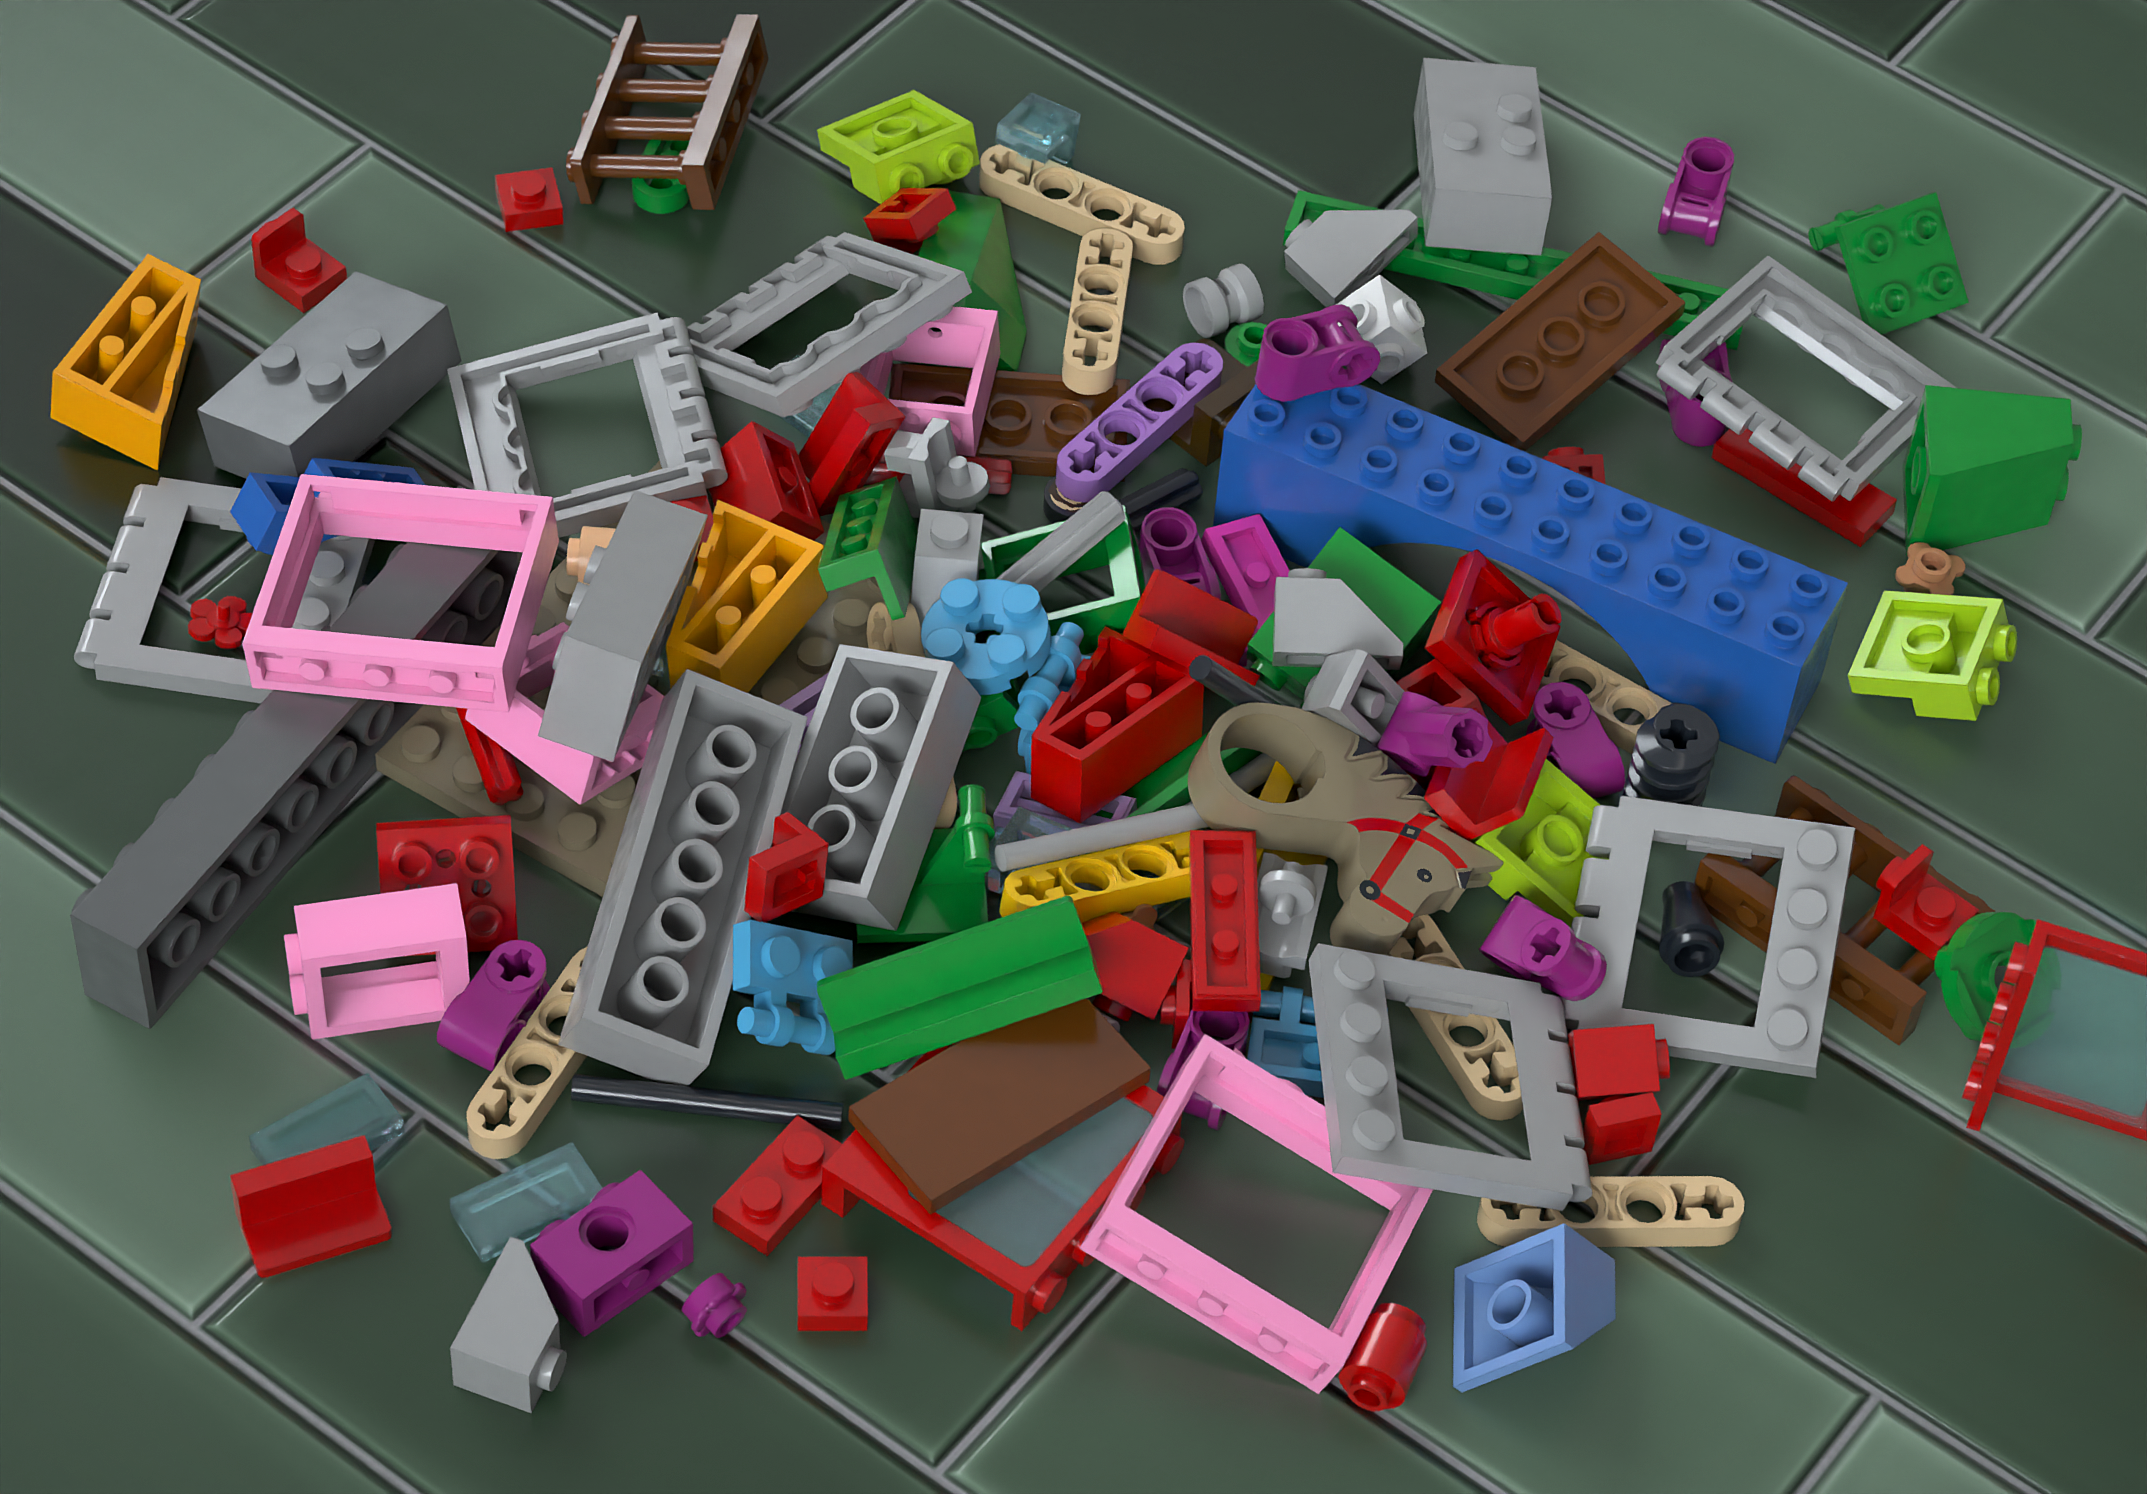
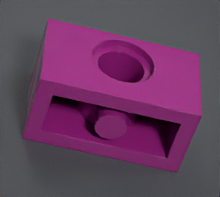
(598, 1284)

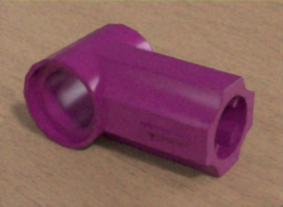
(1435, 735)

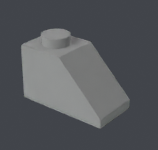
(1346, 249)
(945, 550)
(1325, 618)
(1354, 694)
(510, 1335)

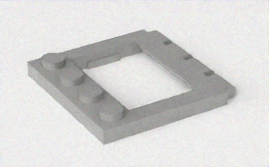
(924, 295)
(1829, 334)
(672, 397)
(135, 576)
(1800, 940)
(1363, 1092)

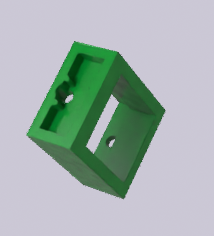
(1117, 549)

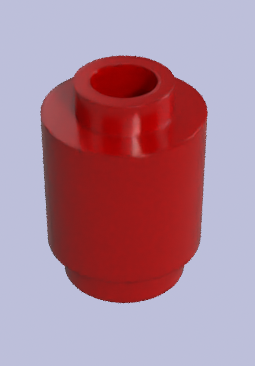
(1384, 1358)

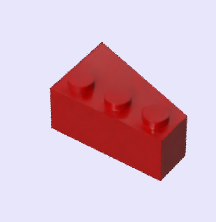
(1113, 726)

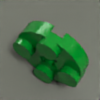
(1970, 965)

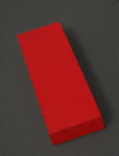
(1851, 519)
(1224, 921)

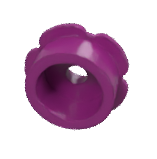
(715, 1306)

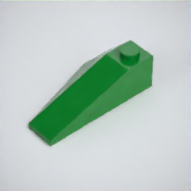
(978, 244)

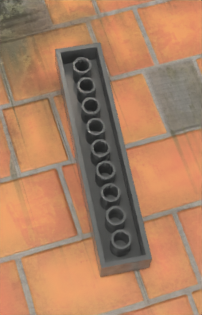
(269, 791)

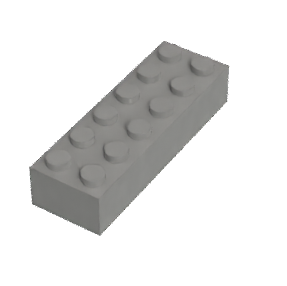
(679, 881)

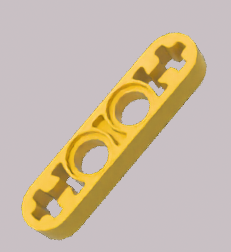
(1110, 871)

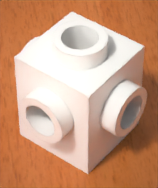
(1389, 322)

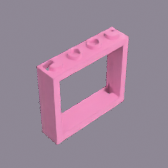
(398, 667)
(1211, 1289)

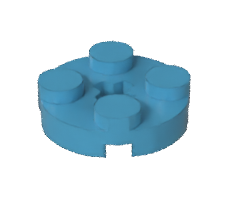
(988, 605)

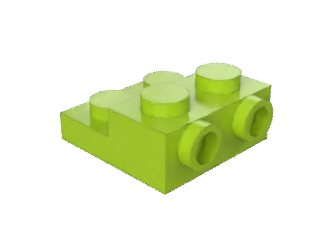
(902, 145)
(1935, 652)
(1545, 846)

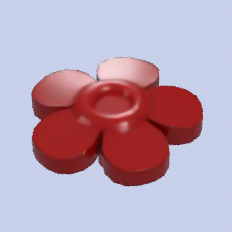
(223, 622)

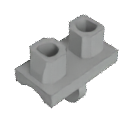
(937, 474)
(1287, 912)

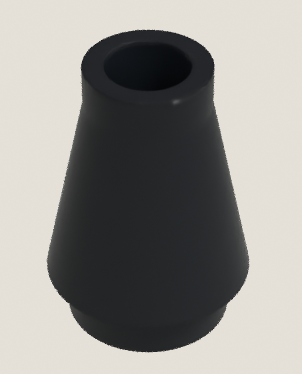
(1688, 932)

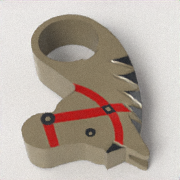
(1352, 807)

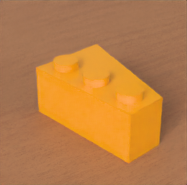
(130, 363)
(746, 599)

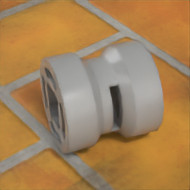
(1224, 300)

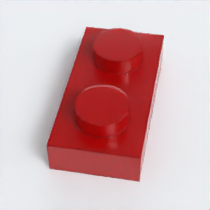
(777, 1187)

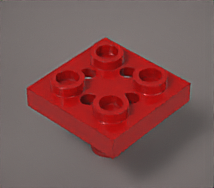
(1504, 631)
(459, 853)

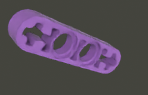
(1131, 416)

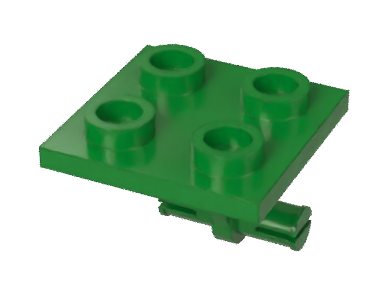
(1896, 261)
(950, 880)

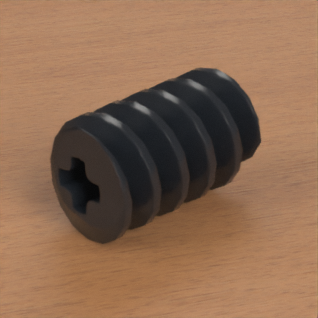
(1673, 756)

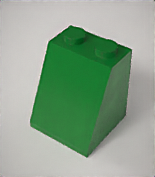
(1985, 464)
(1384, 589)

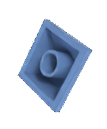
(1528, 1304)

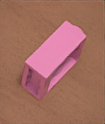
(965, 340)
(568, 769)
(375, 930)

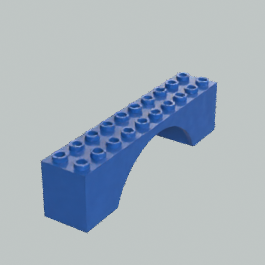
(1687, 603)

